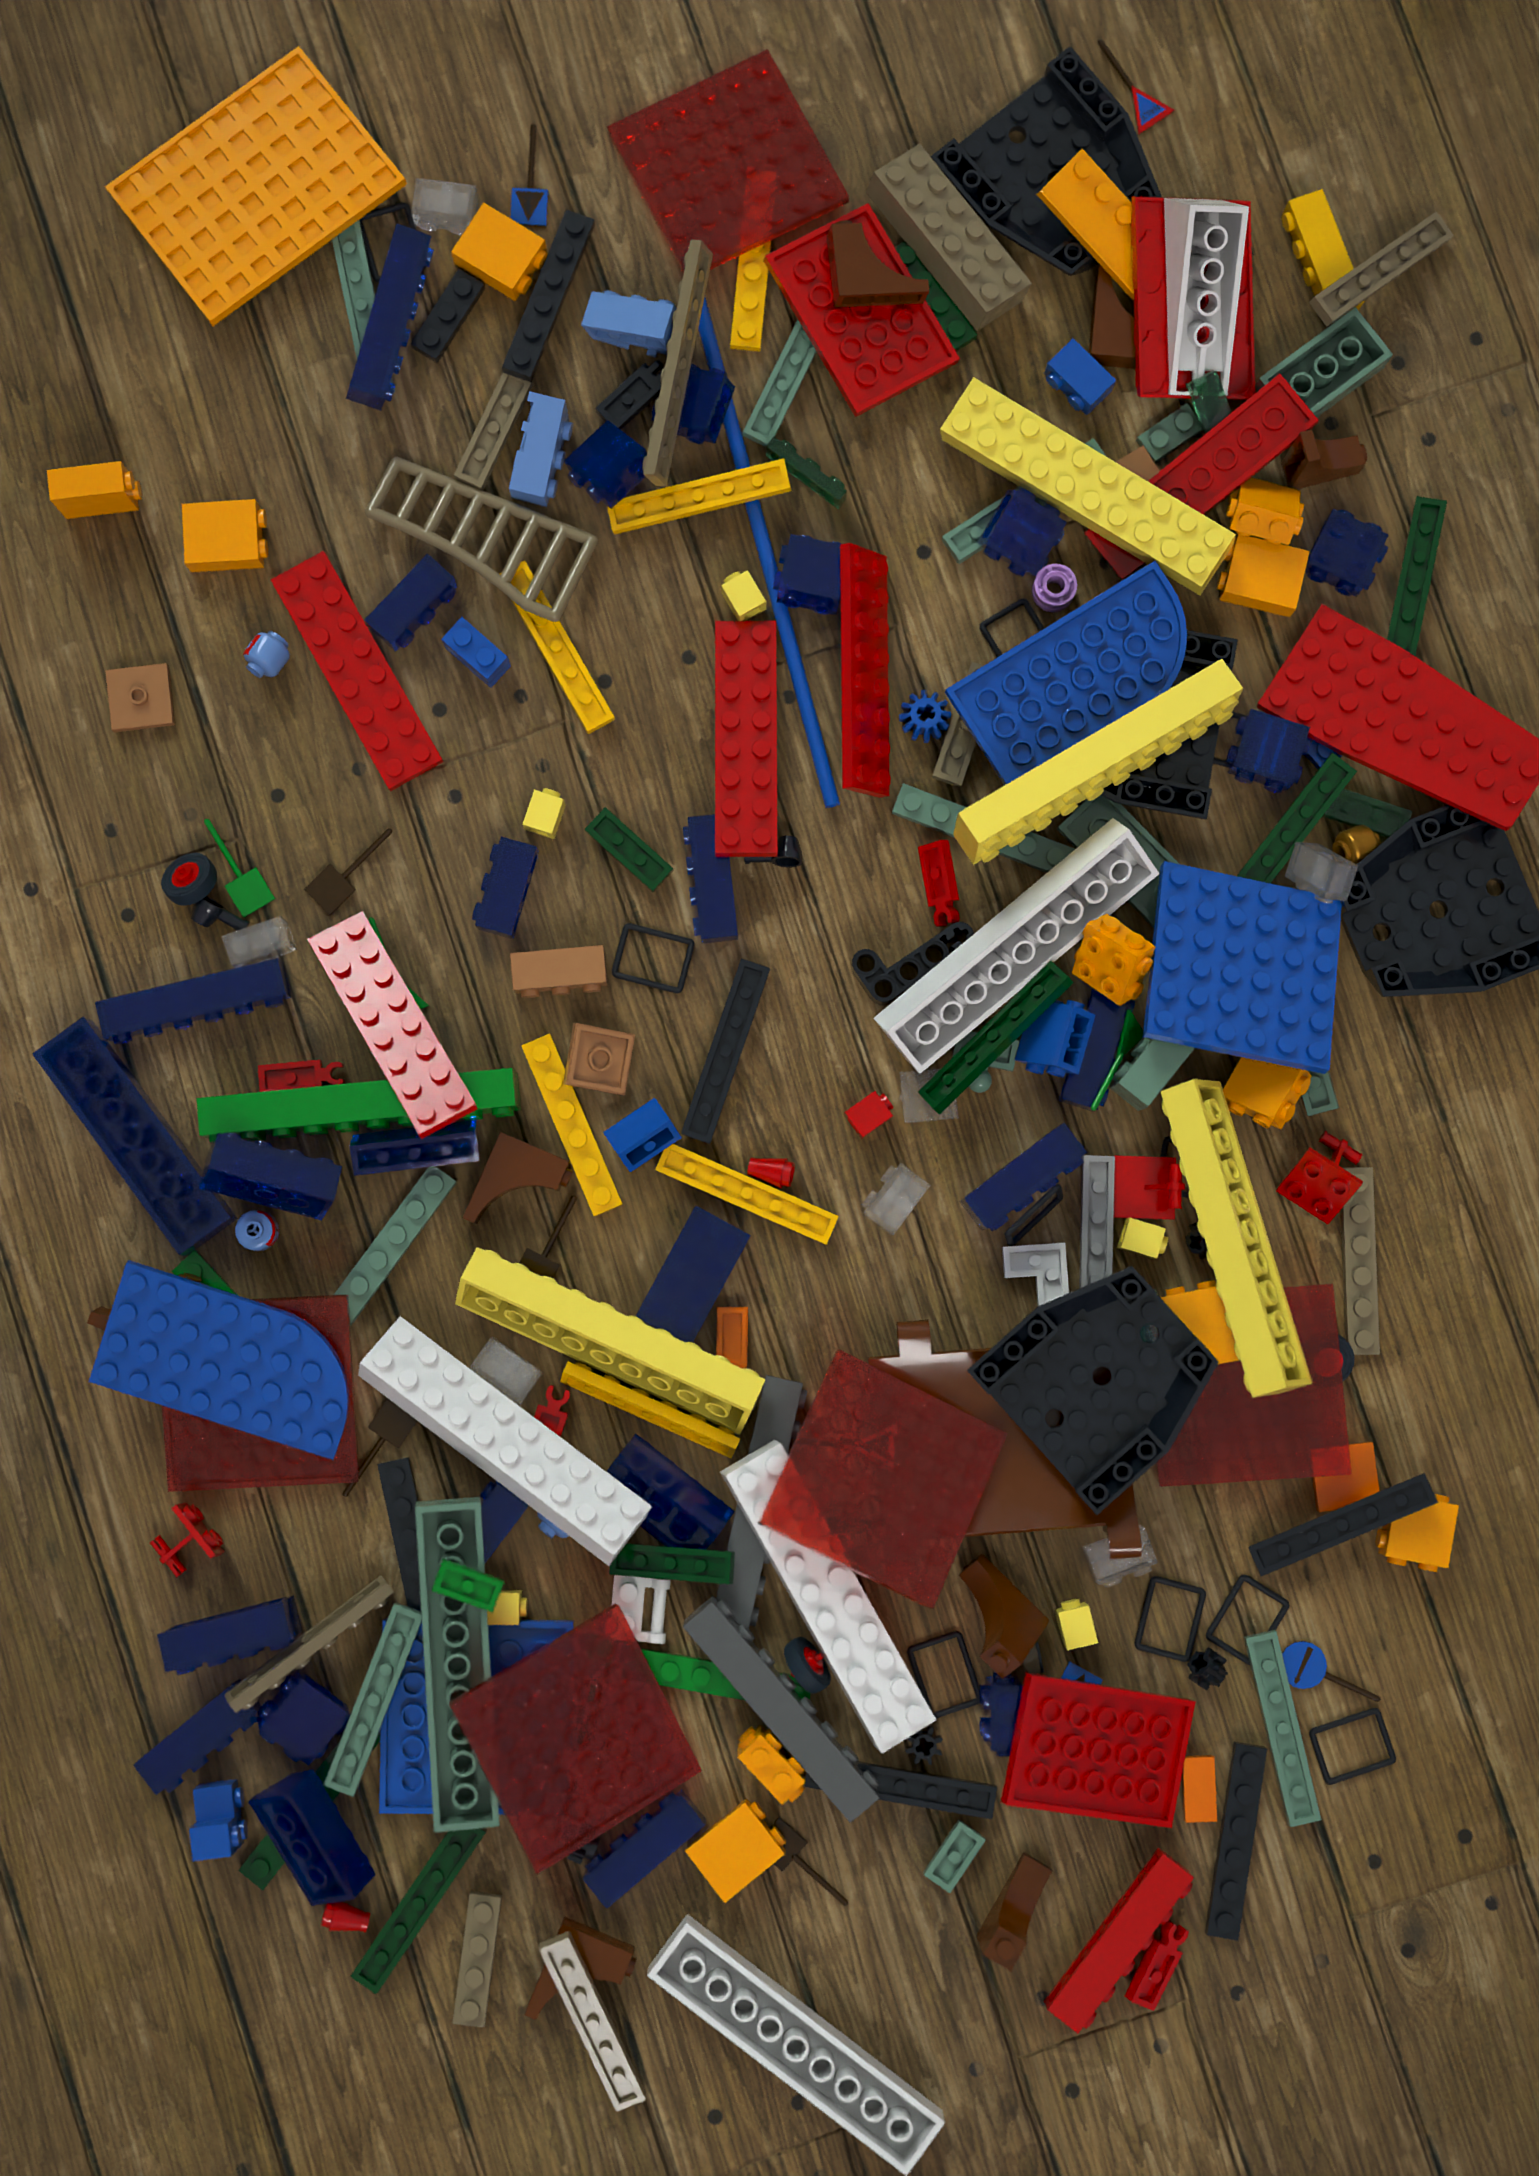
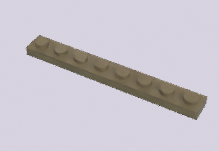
(678, 363)

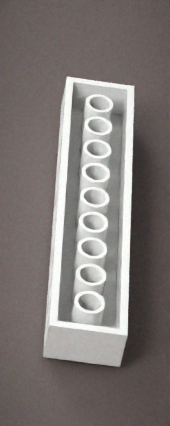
(1016, 945)
(504, 1440)
(834, 1613)
(796, 2044)

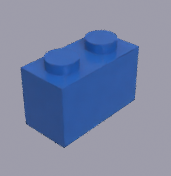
(1079, 377)
(476, 652)
(642, 1135)

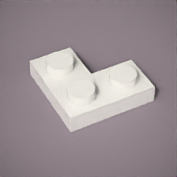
(1044, 1262)

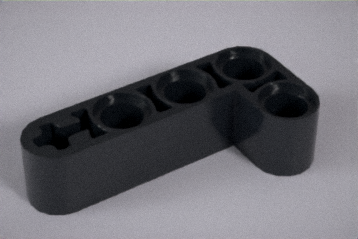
(916, 959)

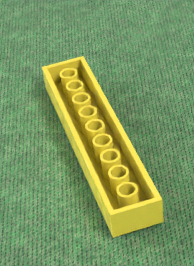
(1087, 486)
(1097, 762)
(1235, 1238)
(608, 1340)

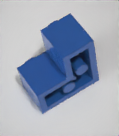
(218, 1823)

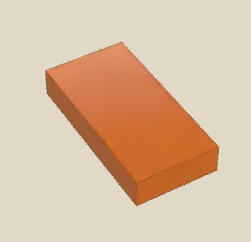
(732, 1334)
(1199, 1789)

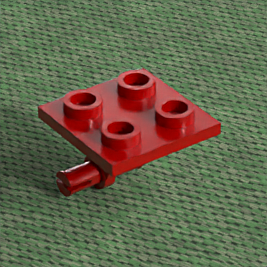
(1321, 1183)
(1147, 1187)
(192, 1519)

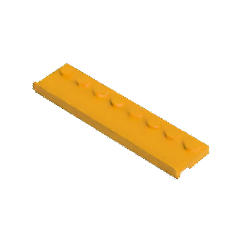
(1095, 215)

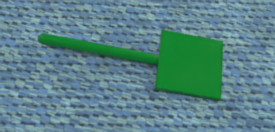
(248, 890)

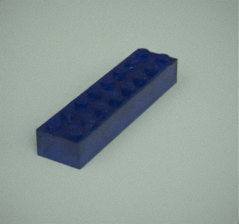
(134, 1136)

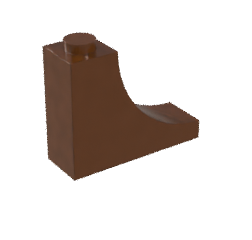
(861, 277)
(1111, 326)
(1321, 461)
(513, 1167)
(1009, 1617)
(1006, 1926)
(602, 1954)

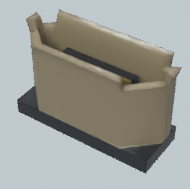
(1033, 1661)

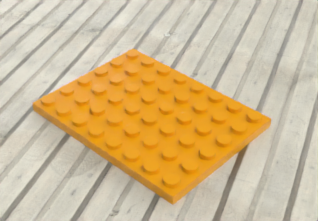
(256, 185)

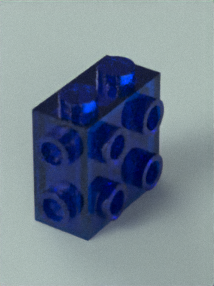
(704, 405)
(607, 465)
(1022, 533)
(1346, 553)
(809, 575)
(1268, 751)
(1001, 1706)
(302, 1718)

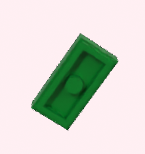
(467, 1585)

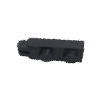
(632, 395)

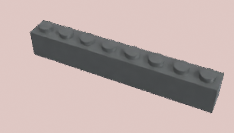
(773, 1422)
(782, 1708)

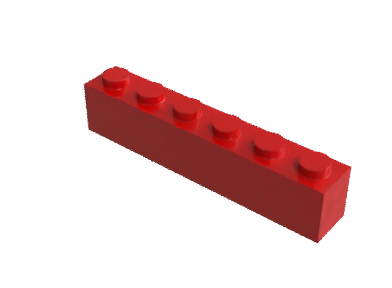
(1118, 1941)

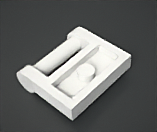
(629, 1595)

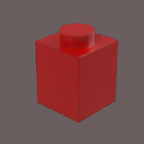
(869, 1113)

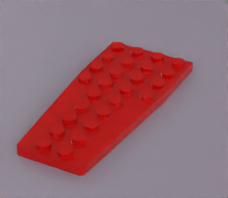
(1404, 720)

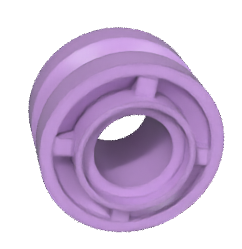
(1054, 574)

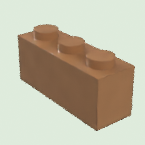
(559, 971)

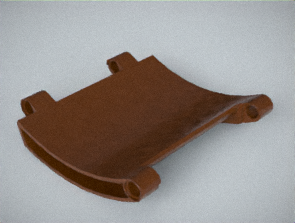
(1024, 1486)

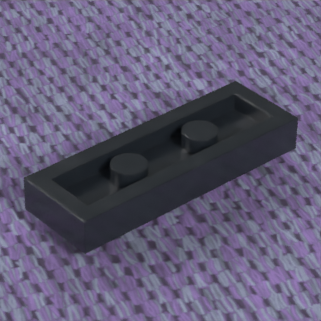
(448, 316)

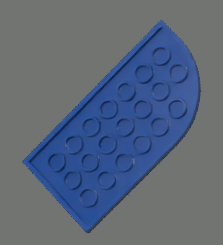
(1075, 674)
(223, 1360)

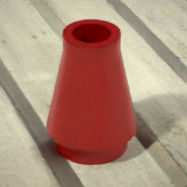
(772, 1170)
(344, 1917)

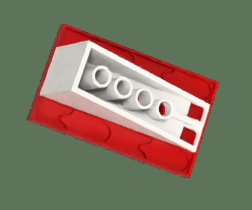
(1192, 295)

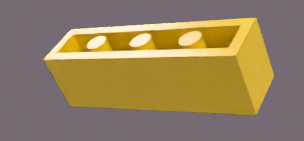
(1316, 241)

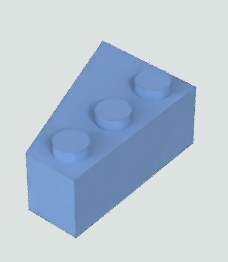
(629, 321)
(540, 450)

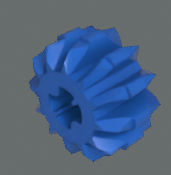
(917, 708)

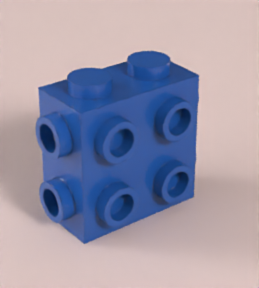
(1056, 1039)

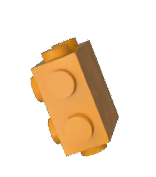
(1266, 511)
(1113, 959)
(1265, 1091)
(1421, 1536)
(771, 1764)

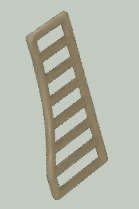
(479, 563)

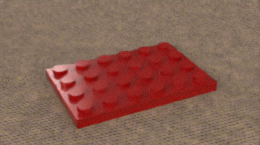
(865, 348)
(1098, 1751)

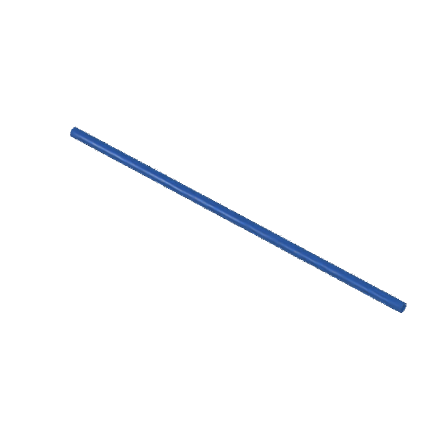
(769, 570)

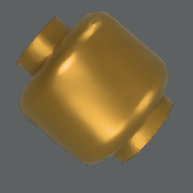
(1356, 843)

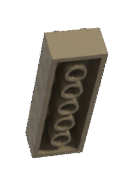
(948, 237)

